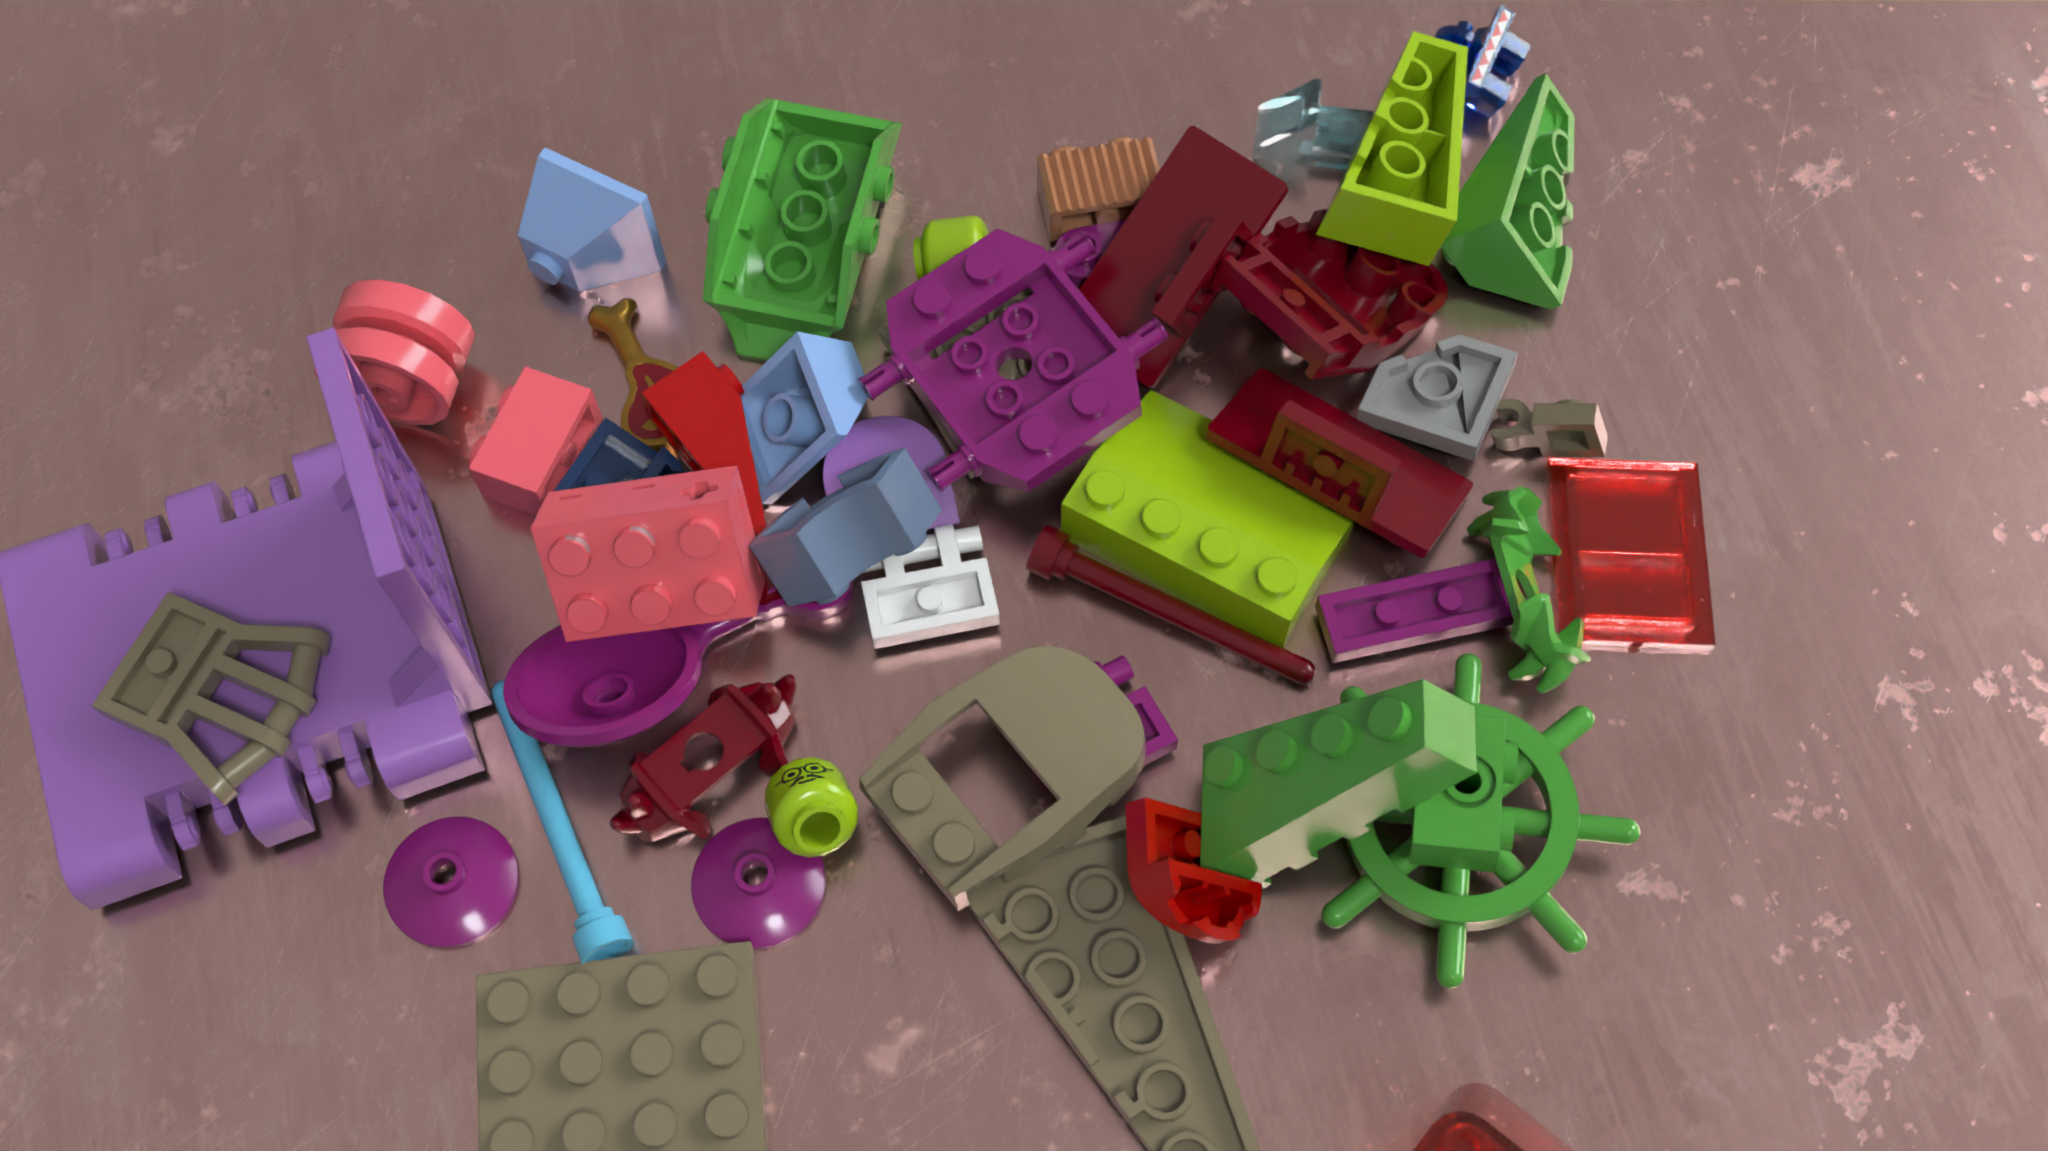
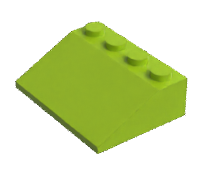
(1203, 522)

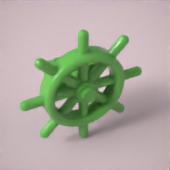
(1473, 831)

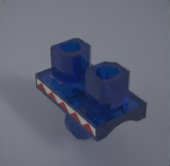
(1488, 49)

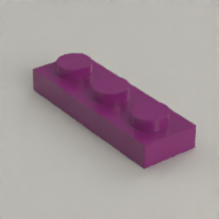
(1413, 610)

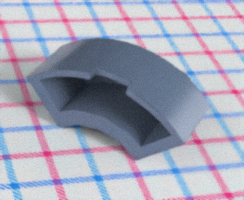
(824, 547)

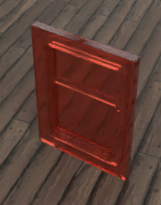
(1631, 552)

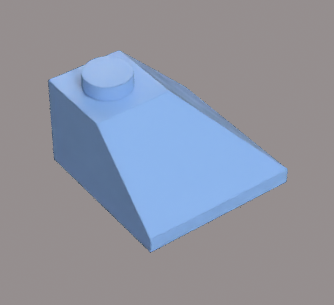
(586, 227)
(800, 408)

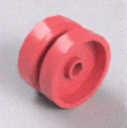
(404, 347)

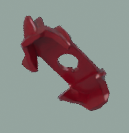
(662, 791)

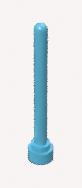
(598, 929)

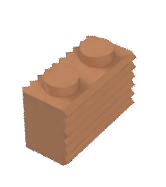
(1094, 183)

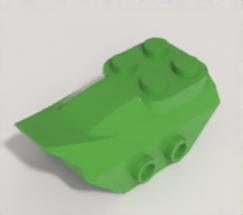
(794, 221)

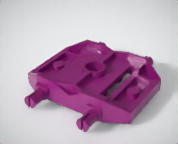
(1027, 427)

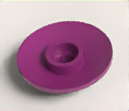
(468, 904)
(758, 913)

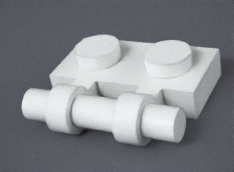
(933, 599)

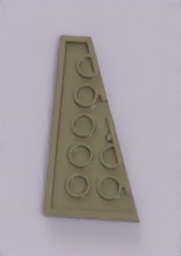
(1120, 992)

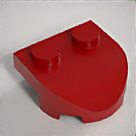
(1168, 877)

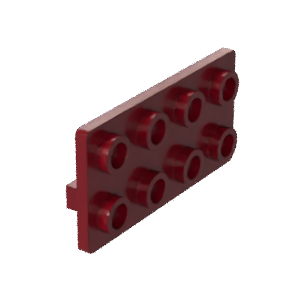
(1174, 240)
(1340, 461)

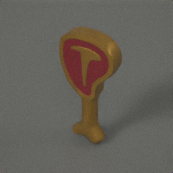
(640, 369)

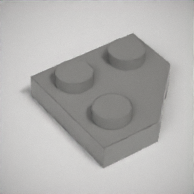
(1440, 395)

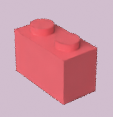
(533, 439)

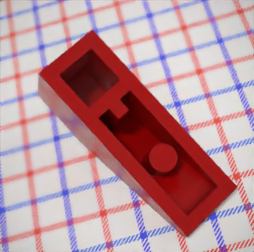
(705, 423)

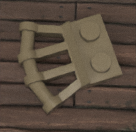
(179, 664)

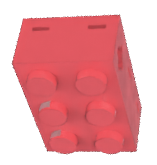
(649, 554)

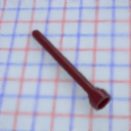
(1059, 557)

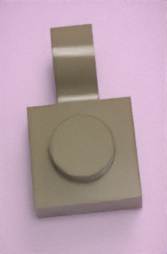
(1557, 428)

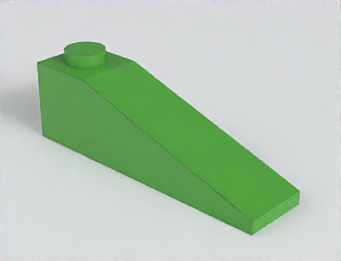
(1517, 205)

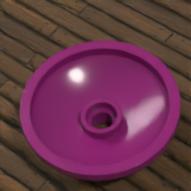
(600, 686)

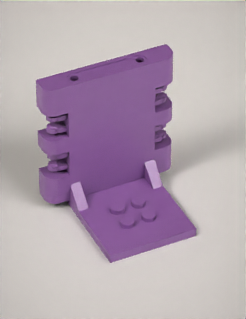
(343, 558)

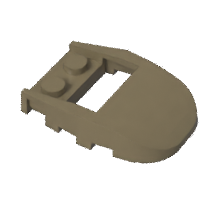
(1063, 723)

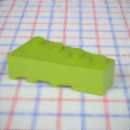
(1407, 164)

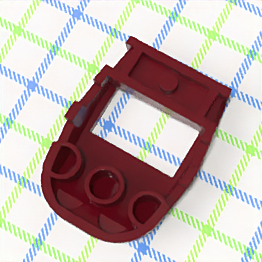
(1331, 298)

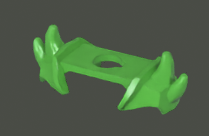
(1516, 539)

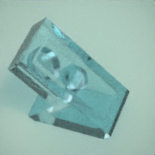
(1306, 133)

